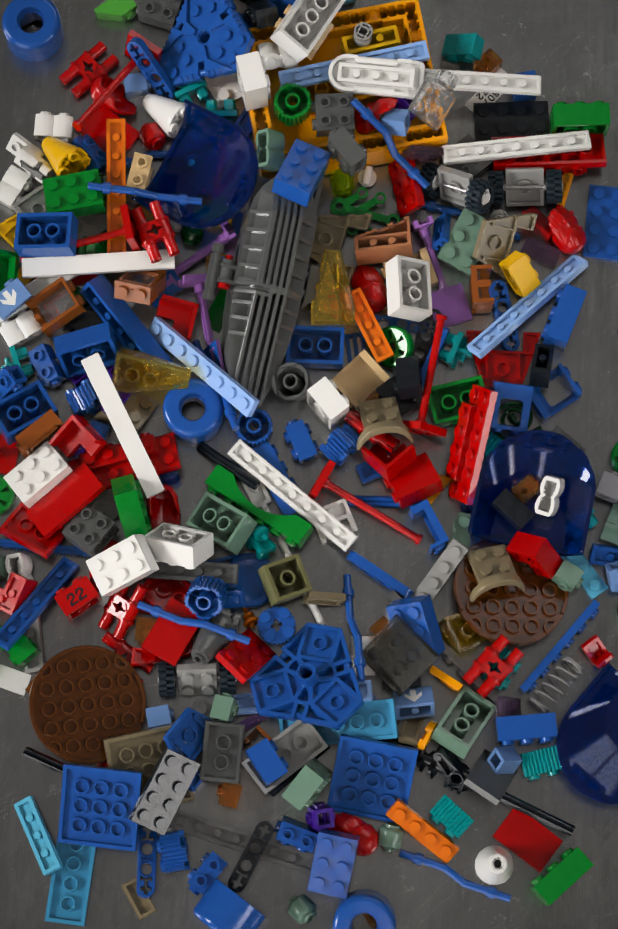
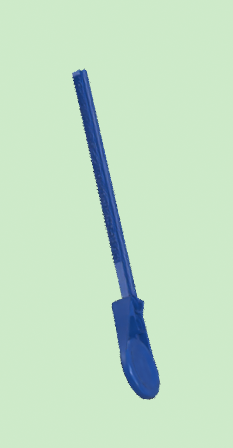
(248, 575)

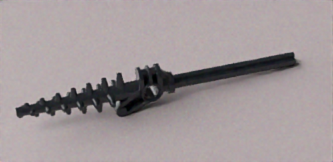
(456, 772)

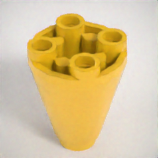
(64, 157)

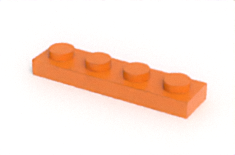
(370, 327)
(422, 830)

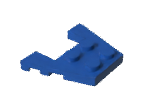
(187, 738)

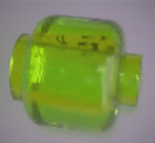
(342, 184)

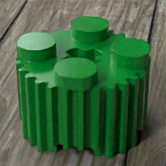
(292, 94)

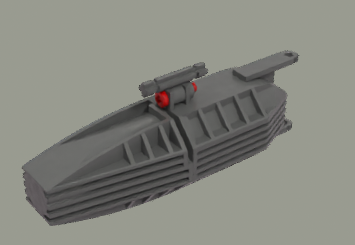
(263, 284)

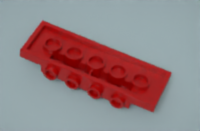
(569, 162)
(470, 443)
(113, 463)

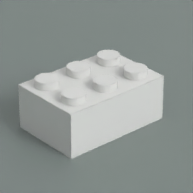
(253, 80)
(408, 288)
(328, 403)
(38, 474)
(180, 545)
(122, 565)

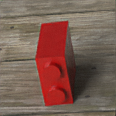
(415, 482)

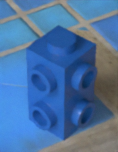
(94, 152)
(46, 365)
(11, 380)
(298, 435)
(296, 833)
(211, 868)

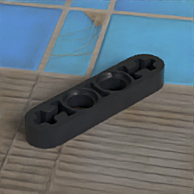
(419, 342)
(252, 857)

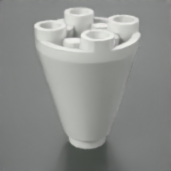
(165, 112)
(485, 865)

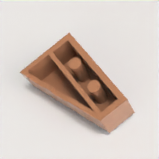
(385, 243)

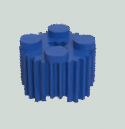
(83, 399)
(261, 435)
(340, 444)
(206, 597)
(281, 616)
(173, 850)

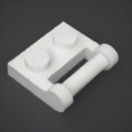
(341, 512)

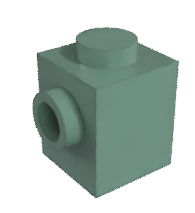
(568, 576)
(224, 708)

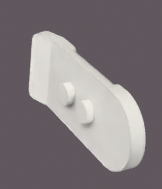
(376, 76)

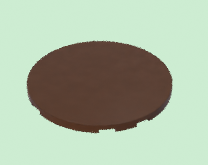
(507, 609)
(85, 699)

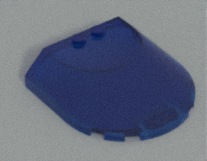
(208, 162)
(541, 455)
(590, 739)

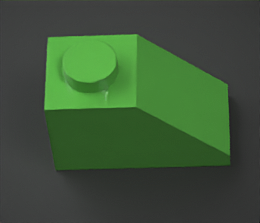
(116, 10)

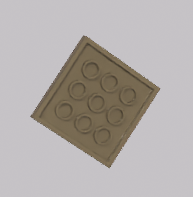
(139, 752)

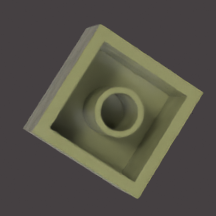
(284, 579)

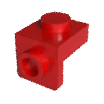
(596, 652)

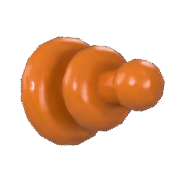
(250, 619)

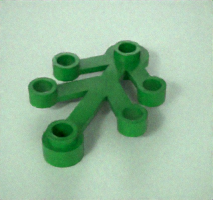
(362, 209)

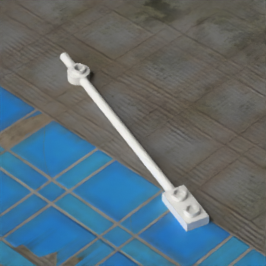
(260, 499)

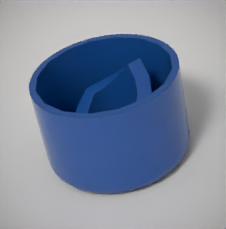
(36, 45)
(199, 430)
(361, 902)
(226, 910)

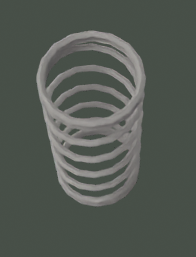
(540, 705)

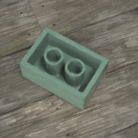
(461, 244)
(228, 524)
(464, 722)
(308, 784)

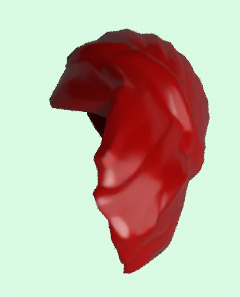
(116, 101)
(378, 108)
(567, 232)
(371, 285)
(164, 507)
(353, 825)

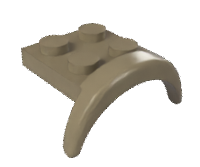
(138, 408)
(380, 417)
(492, 569)

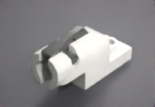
(29, 157)

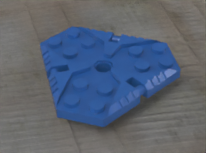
(207, 42)
(325, 696)

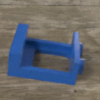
(515, 392)
(541, 405)
(425, 510)

